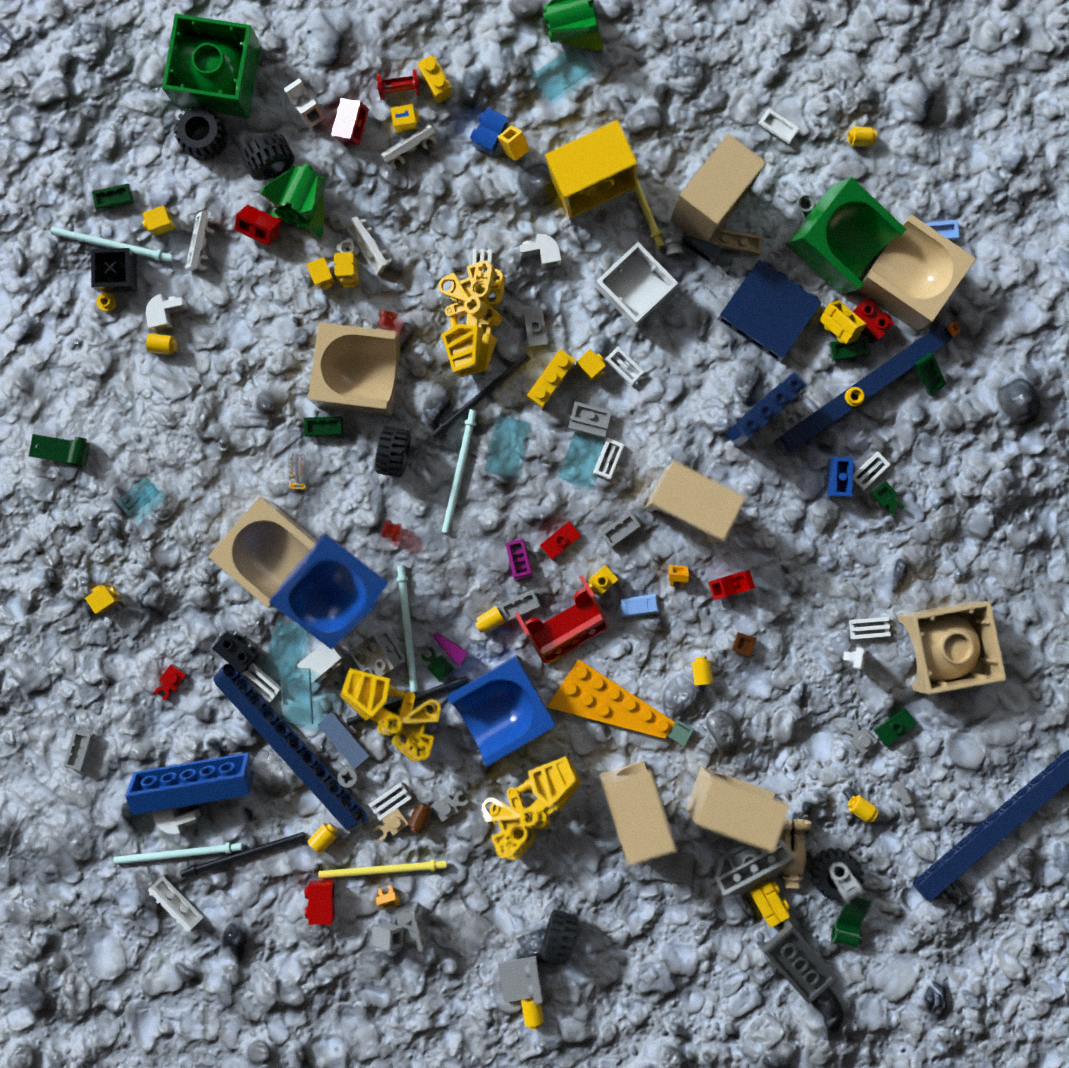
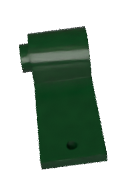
(59, 449)
(846, 927)

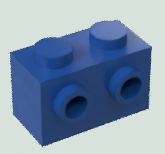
(840, 477)

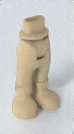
(794, 872)

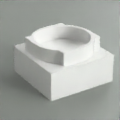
(636, 284)

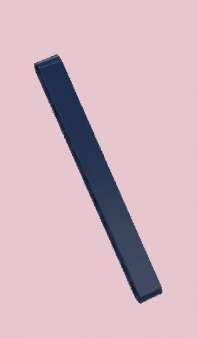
(869, 385)
(290, 748)
(994, 829)

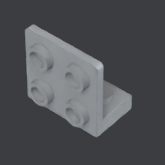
(377, 654)
(410, 918)
(520, 980)

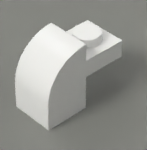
(304, 103)
(545, 247)
(159, 311)
(171, 820)

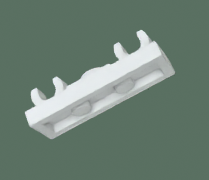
(409, 145)
(199, 242)
(367, 245)
(857, 657)
(175, 903)

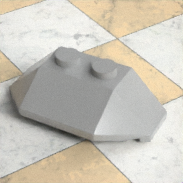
(750, 867)

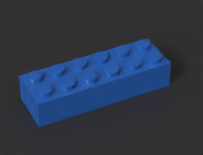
(190, 783)

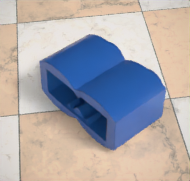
(486, 135)

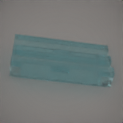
(150, 486)

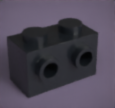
(236, 650)

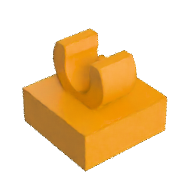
(678, 574)
(387, 901)

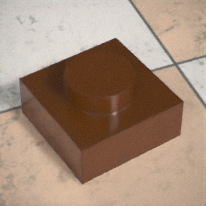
(743, 644)

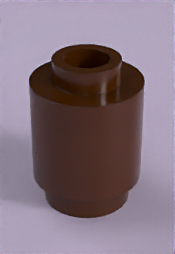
(420, 818)

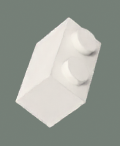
(321, 661)

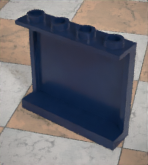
(769, 310)
(766, 409)

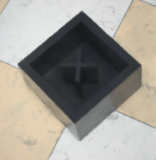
(114, 270)

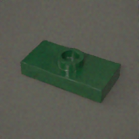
(112, 197)
(853, 350)
(930, 373)
(323, 426)
(895, 727)

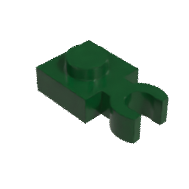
(885, 495)
(439, 666)

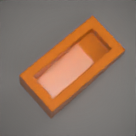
(953, 329)

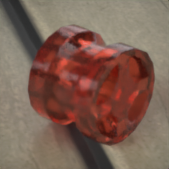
(386, 320)
(391, 530)

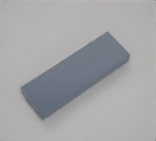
(343, 740)

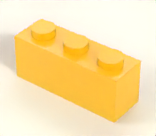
(550, 379)

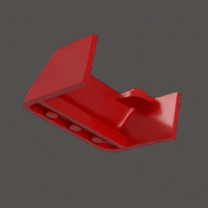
(567, 628)

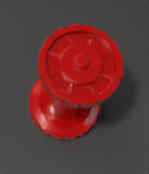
(398, 84)

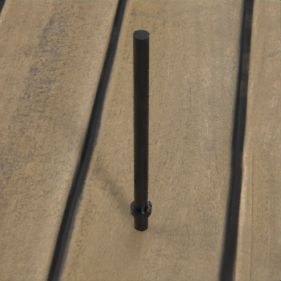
(480, 396)
(419, 696)
(196, 869)

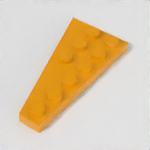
(600, 699)

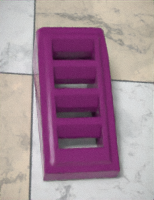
(521, 576)
(453, 650)

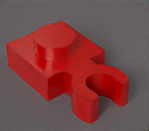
(171, 679)

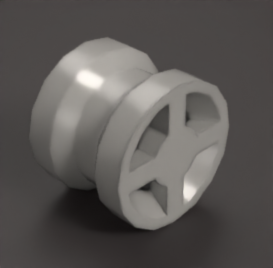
(674, 247)
(349, 772)

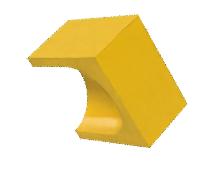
(593, 169)

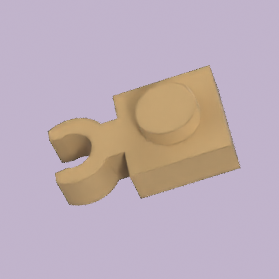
(392, 822)

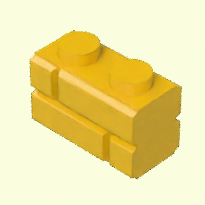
(435, 79)
(346, 269)
(842, 322)
(769, 903)

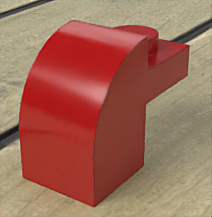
(731, 584)

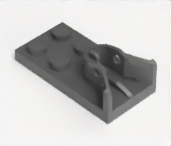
(798, 962)

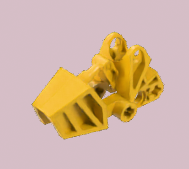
(472, 344)
(368, 693)
(553, 786)

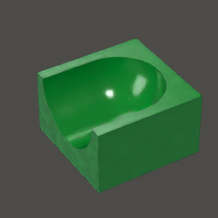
(212, 65)
(844, 235)

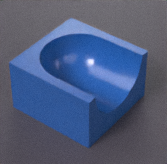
(328, 592)
(502, 709)

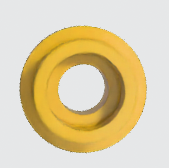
(111, 302)
(858, 392)

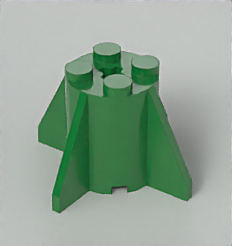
(573, 23)
(299, 198)

